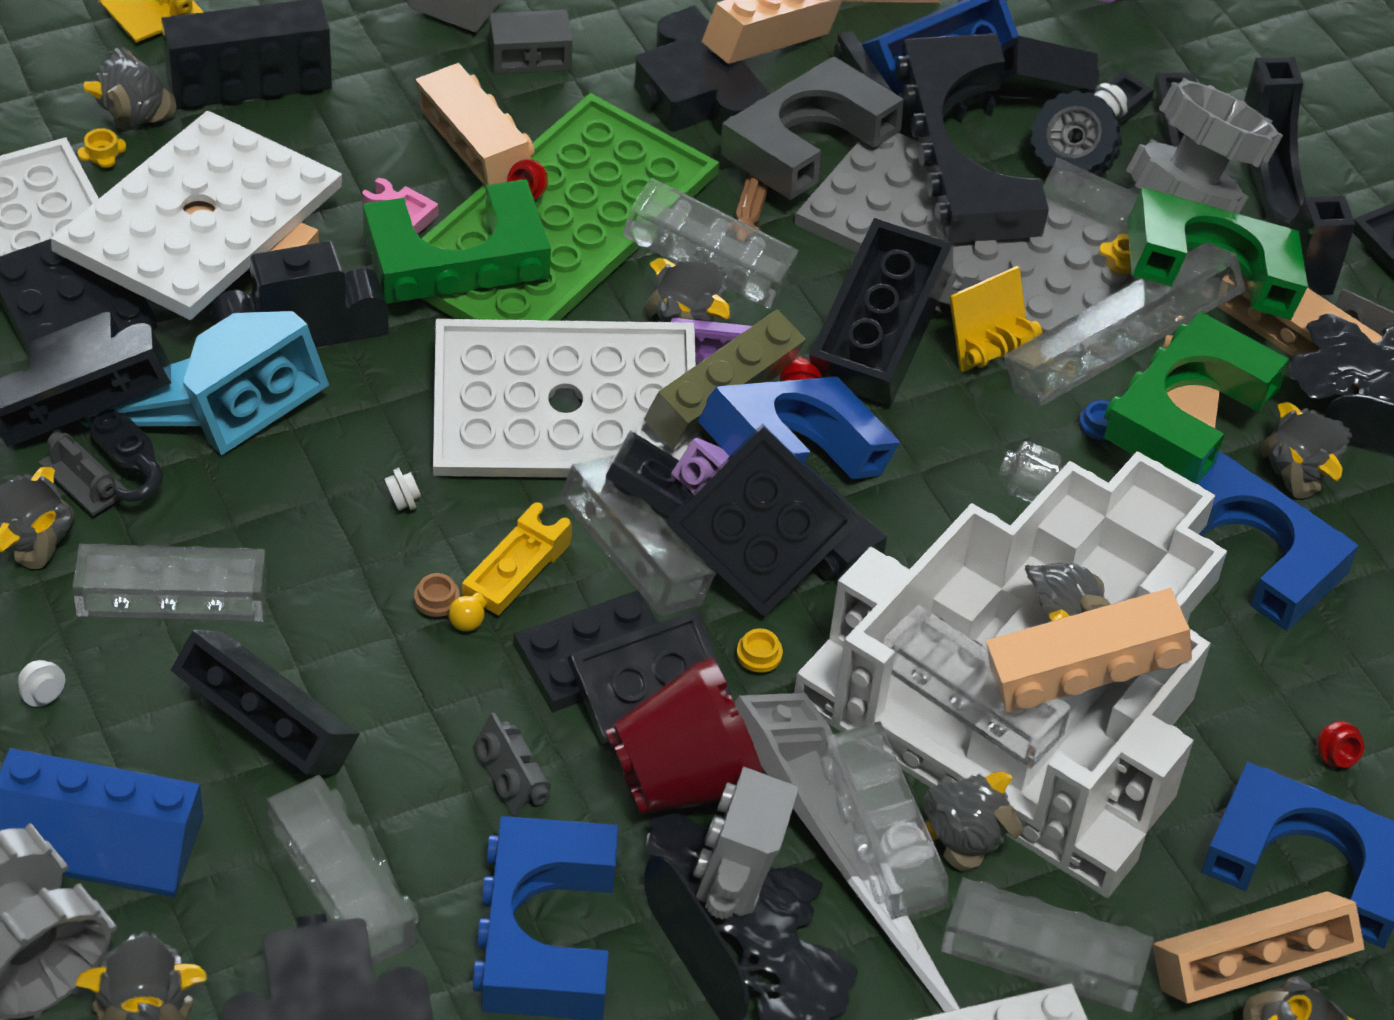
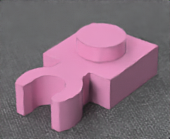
(420, 208)

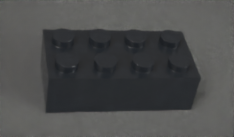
(247, 53)
(883, 310)

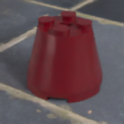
(683, 742)

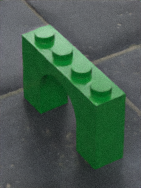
(1268, 254)
(416, 270)
(1200, 355)

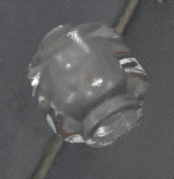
(1029, 470)

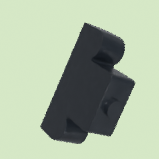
(688, 80)
(316, 289)
(79, 375)
(329, 975)

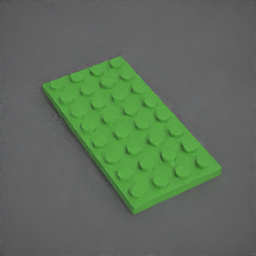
(595, 172)

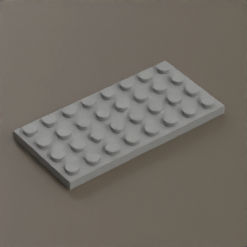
(886, 182)

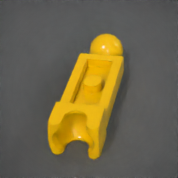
(509, 568)

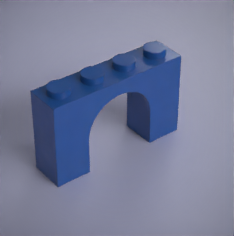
(813, 407)
(1313, 551)
(1273, 807)
(517, 970)

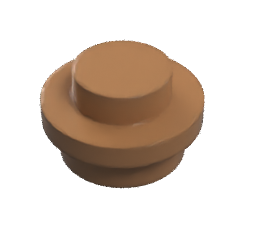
(435, 594)

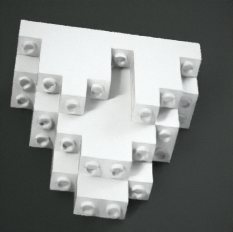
(1119, 753)

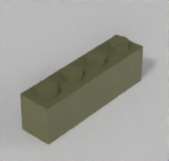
(748, 359)

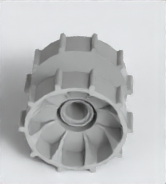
(1214, 132)
(44, 929)

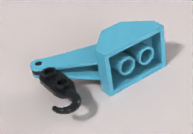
(231, 386)

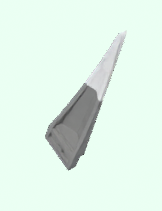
(789, 745)

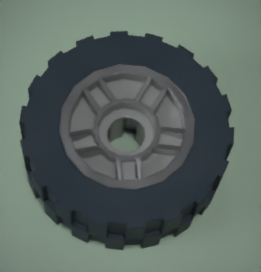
(1073, 114)

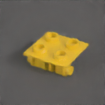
(143, 17)
(991, 319)

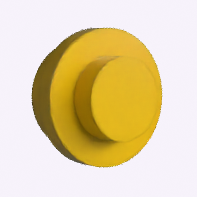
(759, 650)

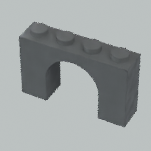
(827, 93)

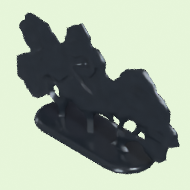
(1345, 360)
(811, 976)

